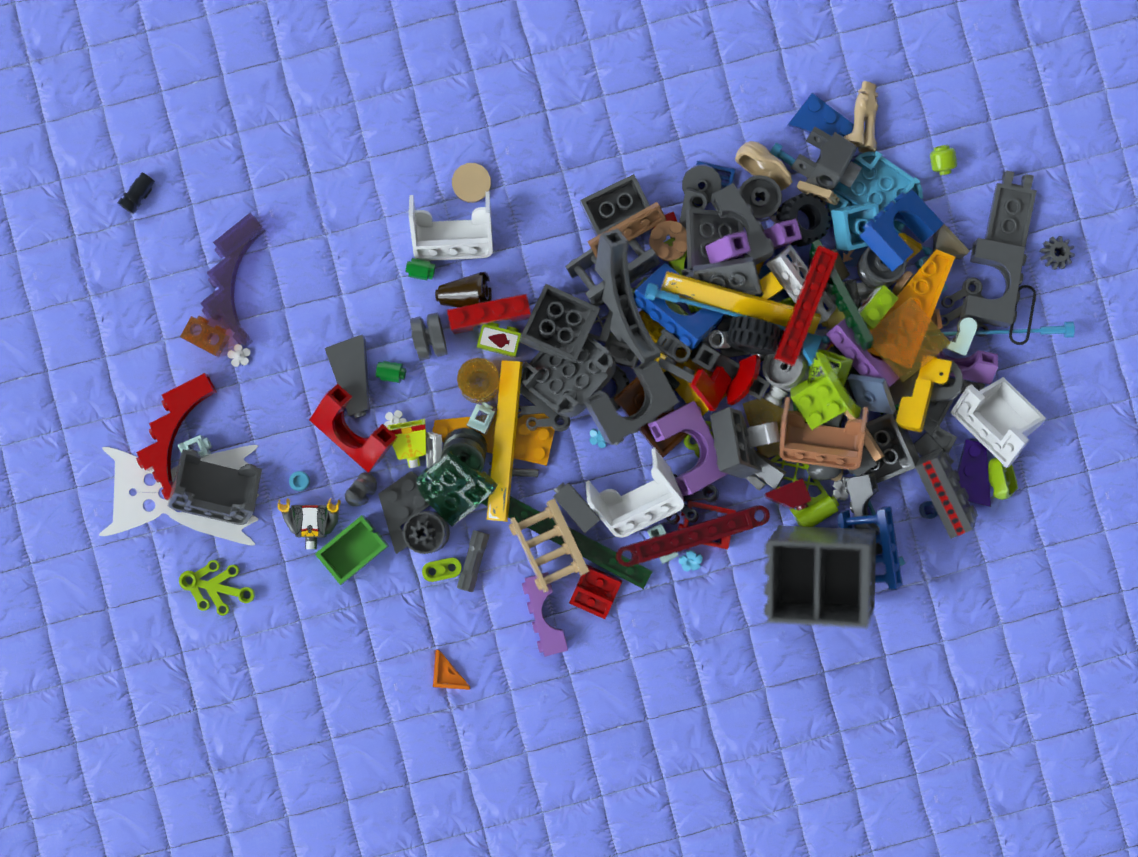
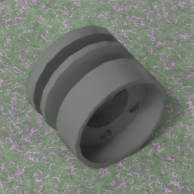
(440, 534)

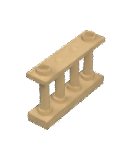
(560, 529)

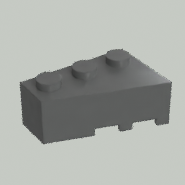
(731, 444)

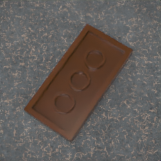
(631, 401)

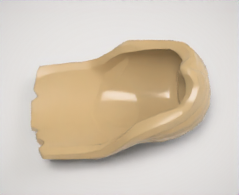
(759, 161)

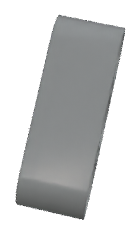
(763, 434)

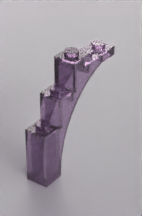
(232, 246)

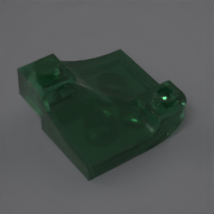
(454, 487)

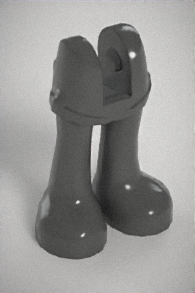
(357, 492)

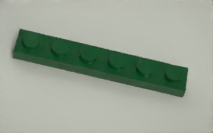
(846, 305)

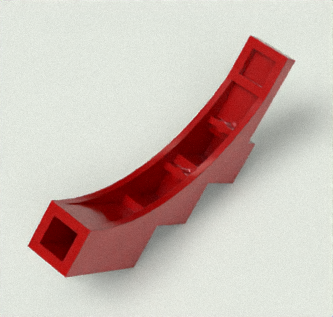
(180, 403)

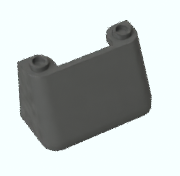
(214, 489)

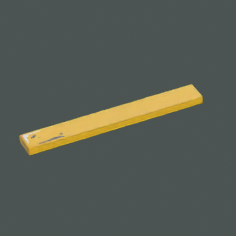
(731, 300)
(504, 439)

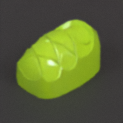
(1002, 479)

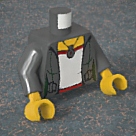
(310, 520)

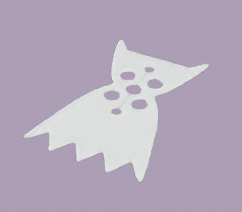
(129, 509)

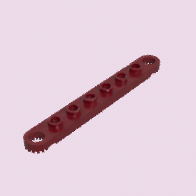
(692, 535)

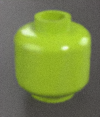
(943, 159)

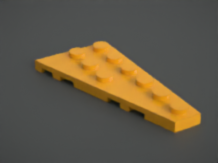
(924, 286)
(529, 445)

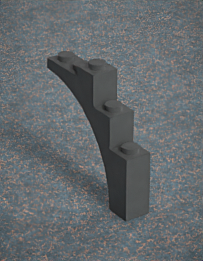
(618, 296)

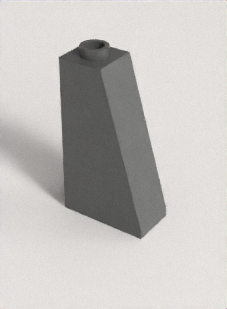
(350, 370)

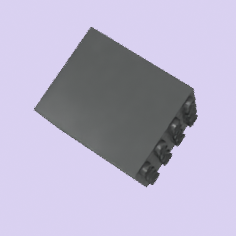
(821, 576)

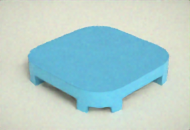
(877, 183)

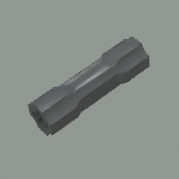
(473, 560)

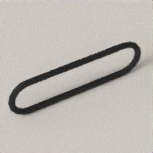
(1030, 318)

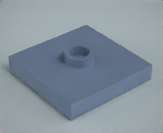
(871, 393)

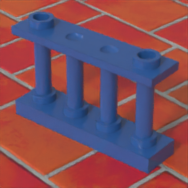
(885, 538)

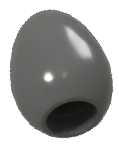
(822, 472)

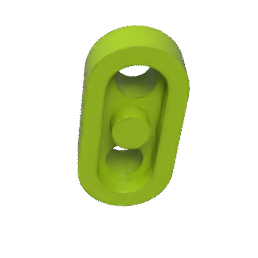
(442, 570)

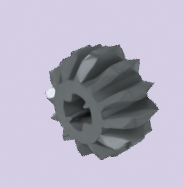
(1064, 255)

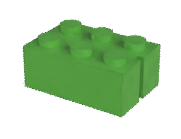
(351, 549)

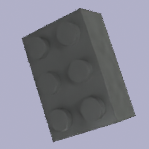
(614, 204)

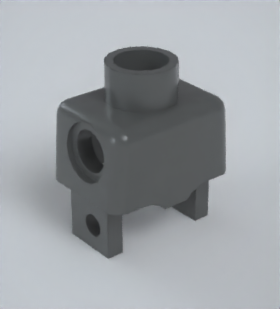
(833, 163)

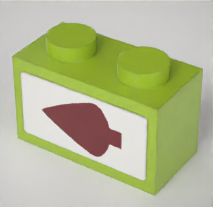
(877, 306)
(499, 339)

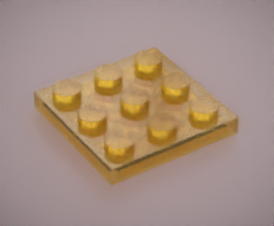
(908, 339)

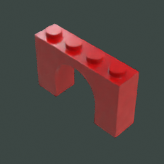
(510, 308)
(330, 420)

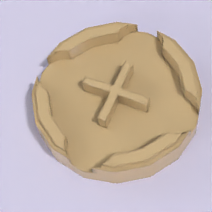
(471, 182)

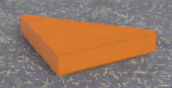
(446, 675)

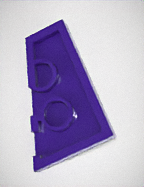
(974, 472)

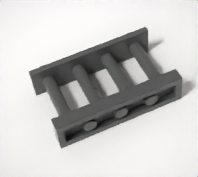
(636, 268)

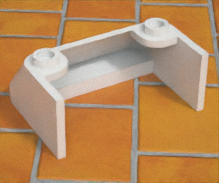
(451, 238)
(641, 506)

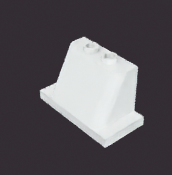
(998, 418)

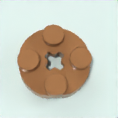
(658, 236)

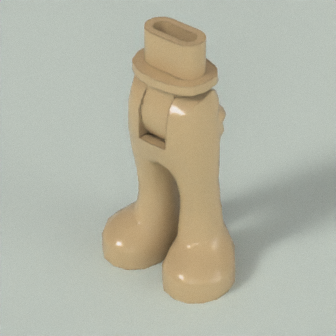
(865, 110)

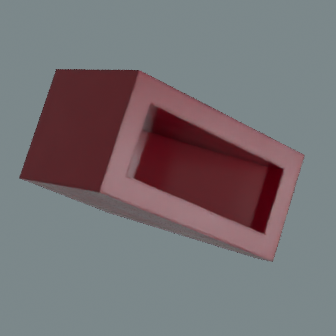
(791, 495)

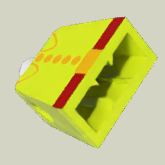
(410, 441)

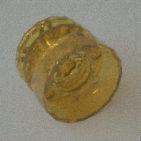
(481, 369)

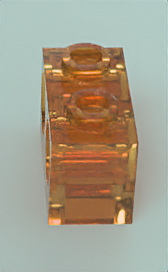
(203, 339)

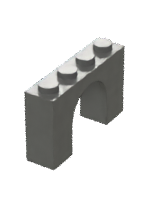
(1009, 262)
(658, 399)

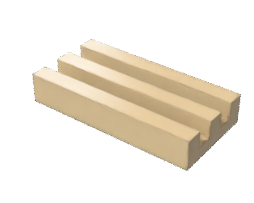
(824, 194)

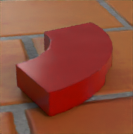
(745, 377)

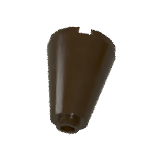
(465, 291)

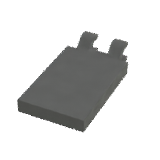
(1011, 210)
(731, 274)

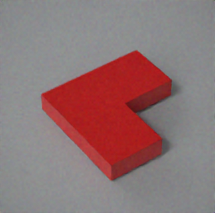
(711, 389)

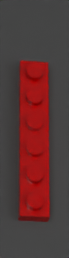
(806, 305)

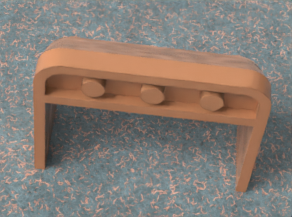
(824, 444)

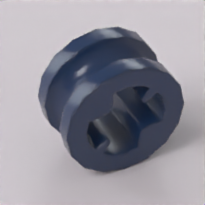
(929, 515)

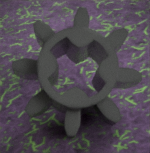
(416, 534)

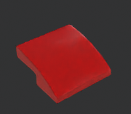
(595, 592)

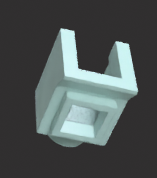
(481, 418)
(199, 444)

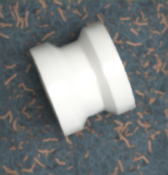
(775, 395)

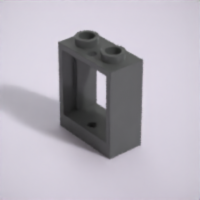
(576, 506)

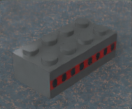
(946, 492)

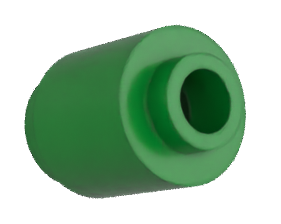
(420, 269)
(390, 371)

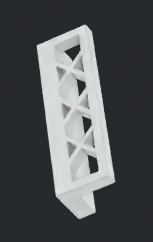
(789, 277)

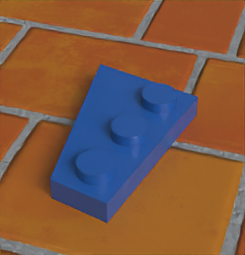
(822, 116)

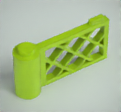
(819, 508)

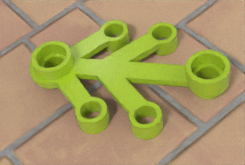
(213, 587)

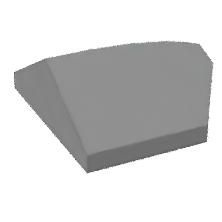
(621, 352)

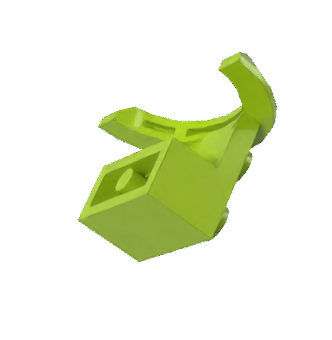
(824, 397)

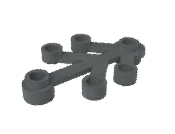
(960, 294)
(541, 408)

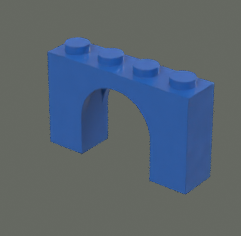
(882, 234)
(687, 328)

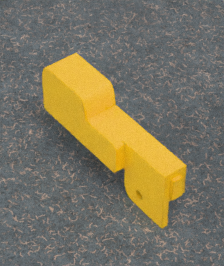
(914, 409)

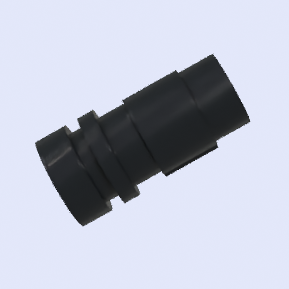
(138, 190)

